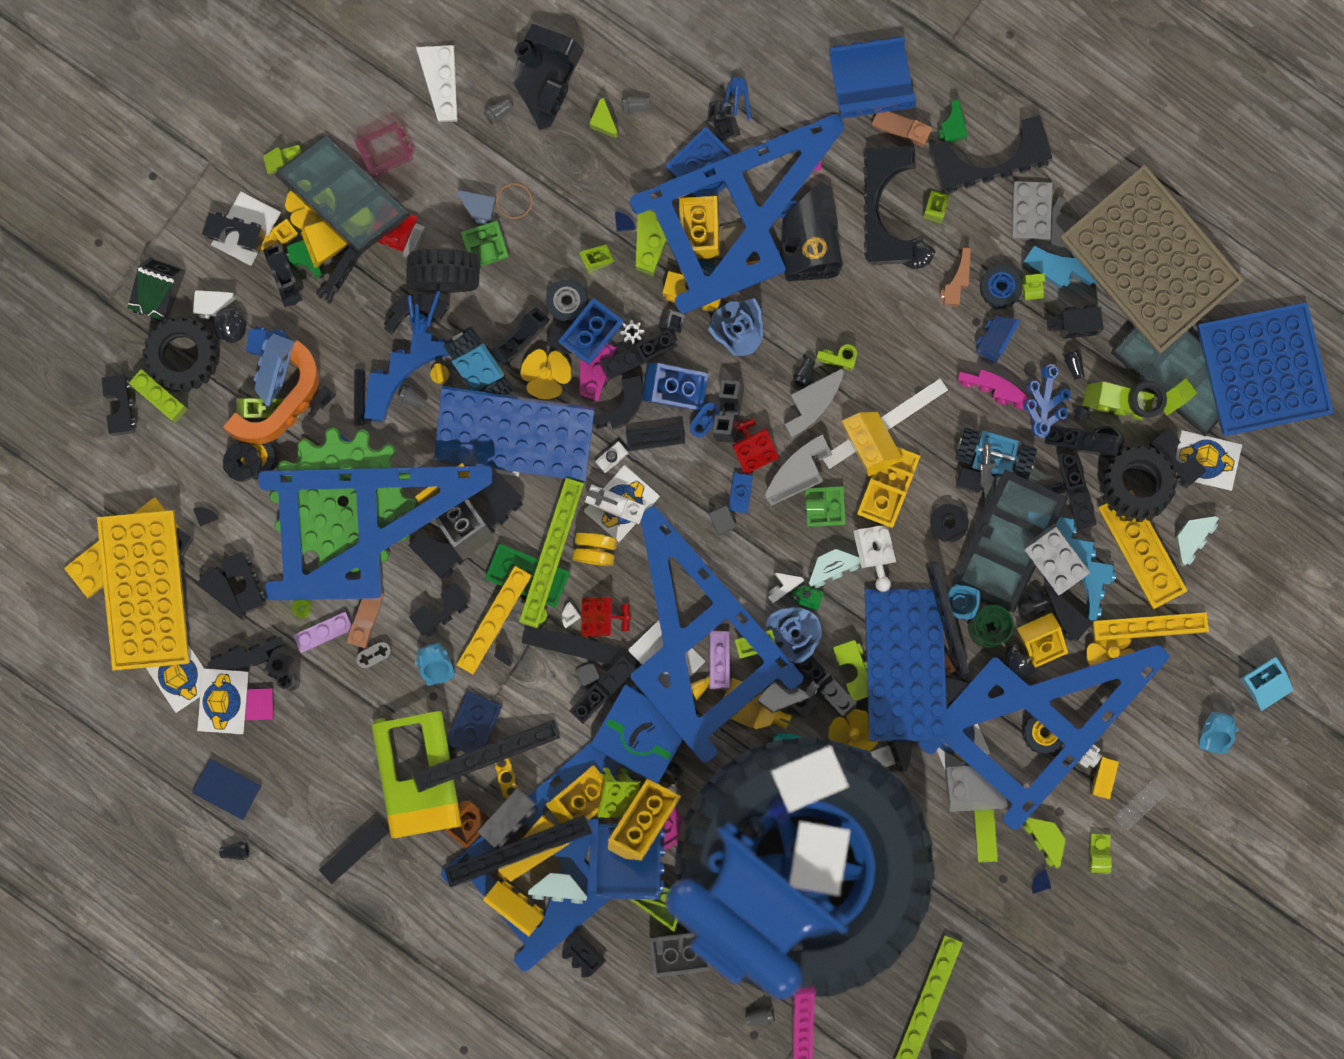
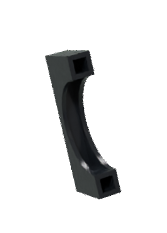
(882, 167)
(955, 173)
(442, 556)

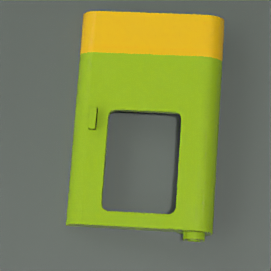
(406, 808)

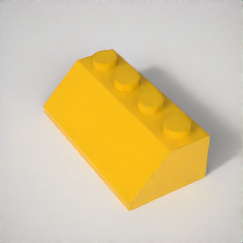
(643, 821)

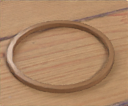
(502, 189)

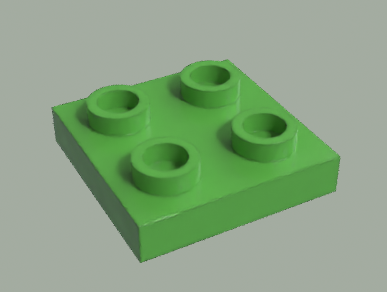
(486, 243)
(825, 506)

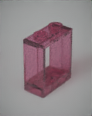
(389, 165)

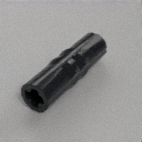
(288, 681)

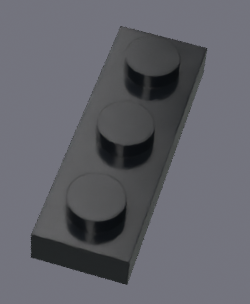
(655, 438)

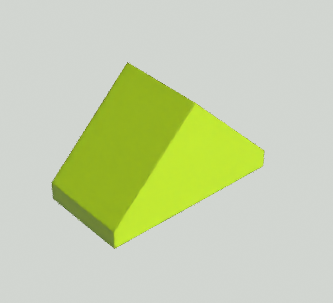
(602, 120)
(936, 206)
(596, 258)
(1178, 396)

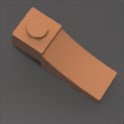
(902, 128)
(951, 292)
(364, 622)

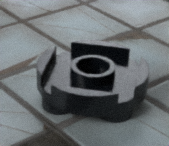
(247, 471)
(954, 513)

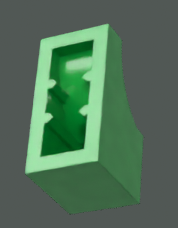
(954, 128)
(300, 256)

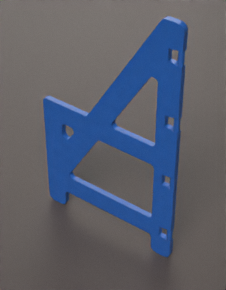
(733, 272)
(330, 579)
(677, 701)
(976, 707)
(564, 916)

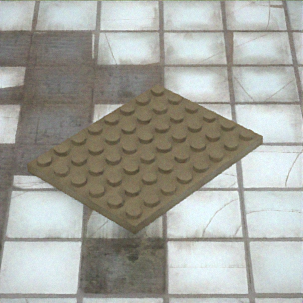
(1151, 259)

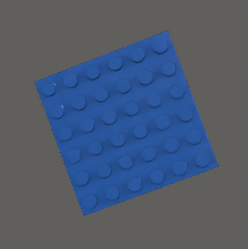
(1265, 369)

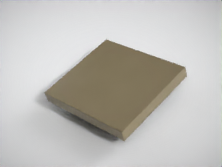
(729, 235)

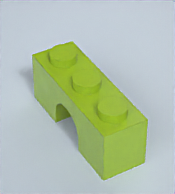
(158, 396)
(850, 654)

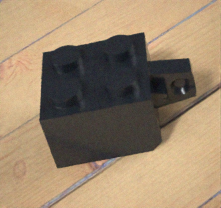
(1077, 322)

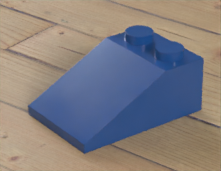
(591, 331)
(997, 337)
(675, 386)

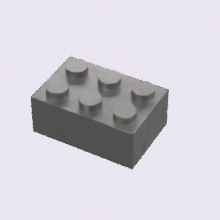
(464, 529)
(1056, 559)
(507, 818)
(674, 955)

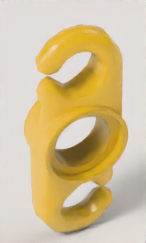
(511, 784)

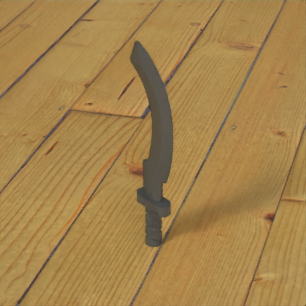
(986, 478)

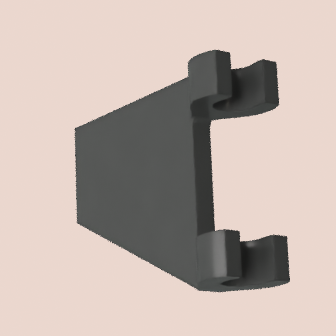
(1060, 225)
(780, 697)

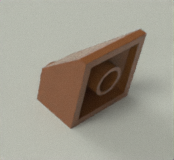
(471, 820)

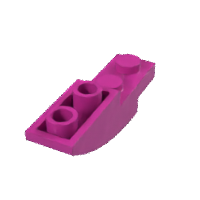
(1003, 390)

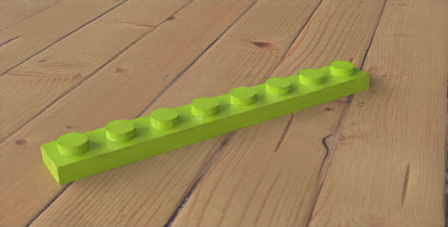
(551, 553)
(929, 998)

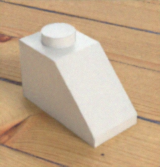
(209, 303)

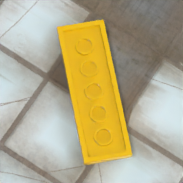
(1145, 557)
(87, 568)

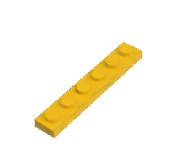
(494, 620)
(1150, 626)

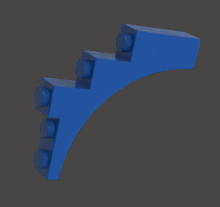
(383, 387)

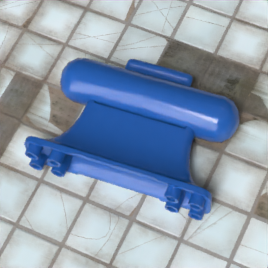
(750, 919)

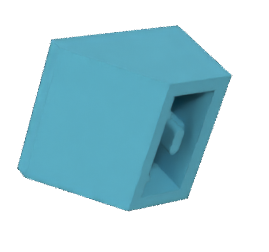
(1267, 683)

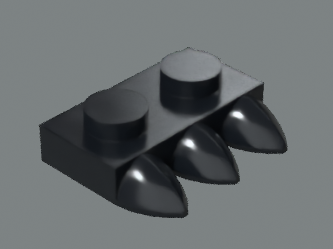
(584, 955)

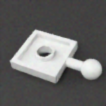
(869, 557)

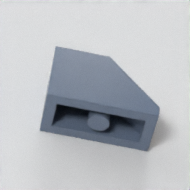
(478, 206)

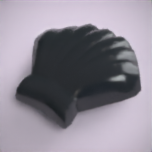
(924, 254)

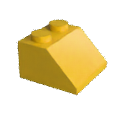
(1042, 640)

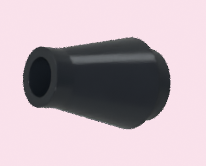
(1075, 364)
(804, 373)
(235, 851)

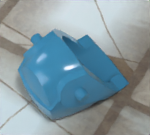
(964, 601)
(434, 664)
(1218, 733)

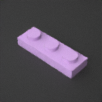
(322, 632)
(719, 660)

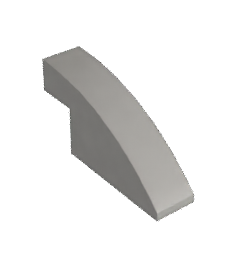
(812, 403)
(799, 471)

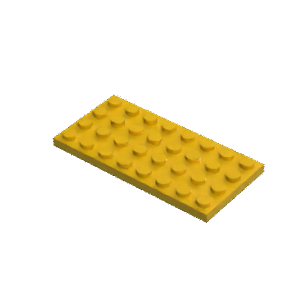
(143, 590)

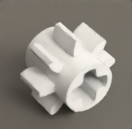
(627, 329)
(1091, 757)

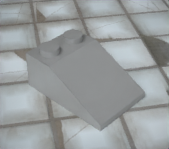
(971, 791)

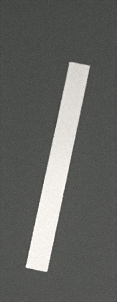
(892, 418)

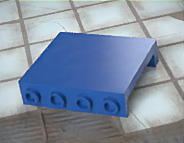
(620, 877)

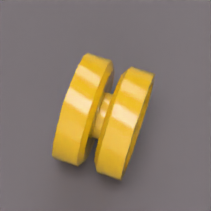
(595, 546)

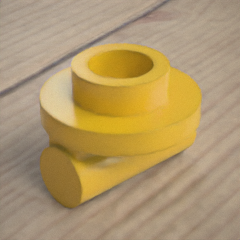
(439, 373)

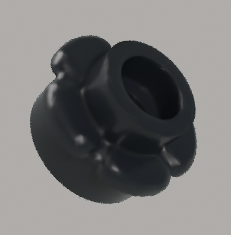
(1082, 413)

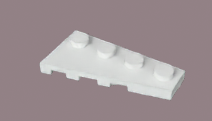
(439, 72)

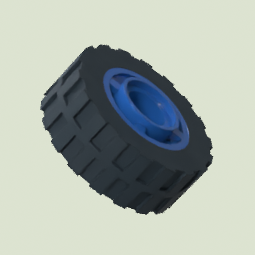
(1003, 275)

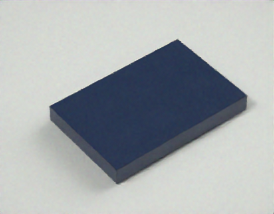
(473, 723)
(226, 789)

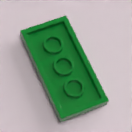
(507, 558)

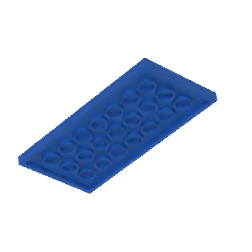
(514, 433)
(905, 666)

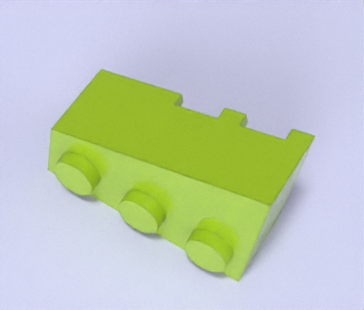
(649, 244)
(1114, 399)
(658, 909)

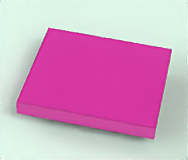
(259, 704)

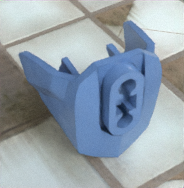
(745, 316)
(799, 620)

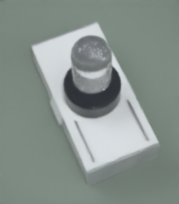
(611, 457)

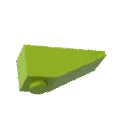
(256, 407)

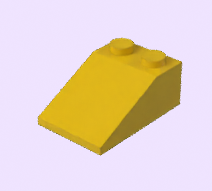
(701, 225)
(579, 798)

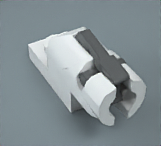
(615, 504)

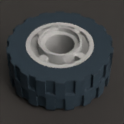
(558, 292)

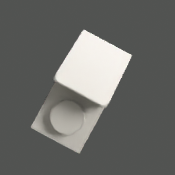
(788, 583)

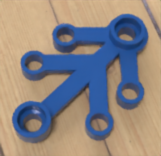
(1044, 403)

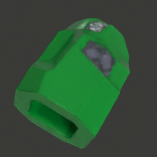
(807, 597)

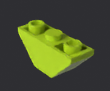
(1047, 839)

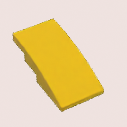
(888, 489)

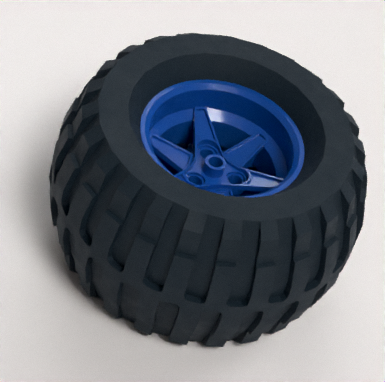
(887, 839)

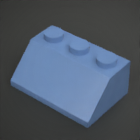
(273, 367)

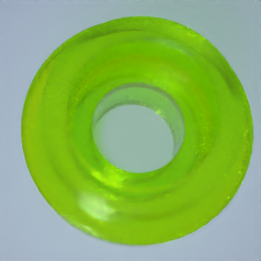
(297, 613)

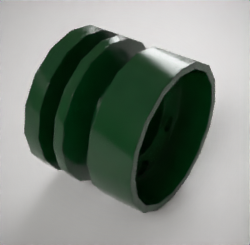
(1000, 621)

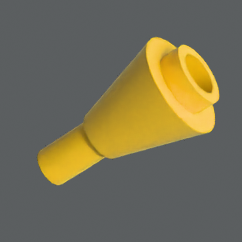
(699, 687)

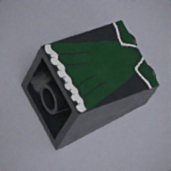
(155, 289)

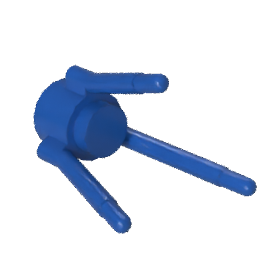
(737, 88)
(419, 322)

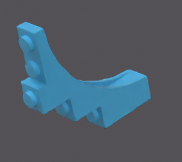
(1056, 268)
(1099, 574)

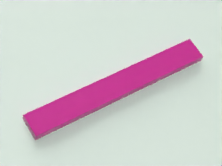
(803, 1023)

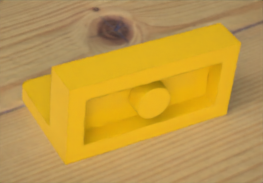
(1104, 778)

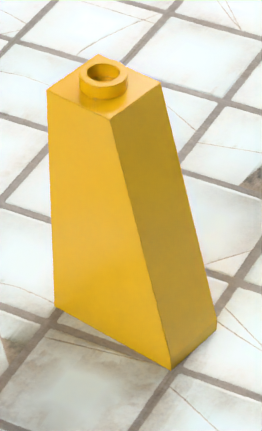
(321, 242)
(517, 869)

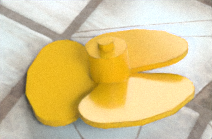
(302, 215)
(540, 376)
(1107, 650)
(856, 733)

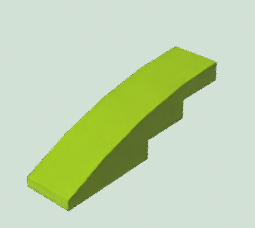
(985, 835)

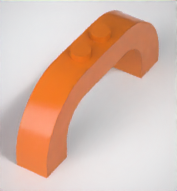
(287, 411)

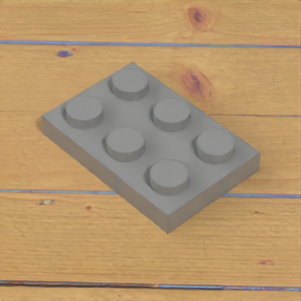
(1031, 210)

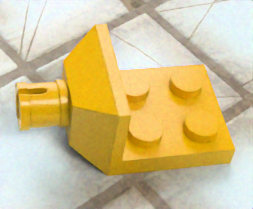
(756, 715)

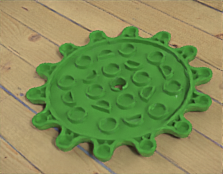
(323, 522)

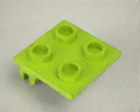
(617, 794)

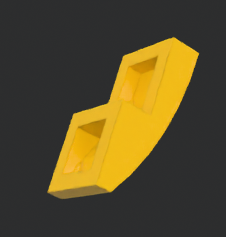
(282, 233)

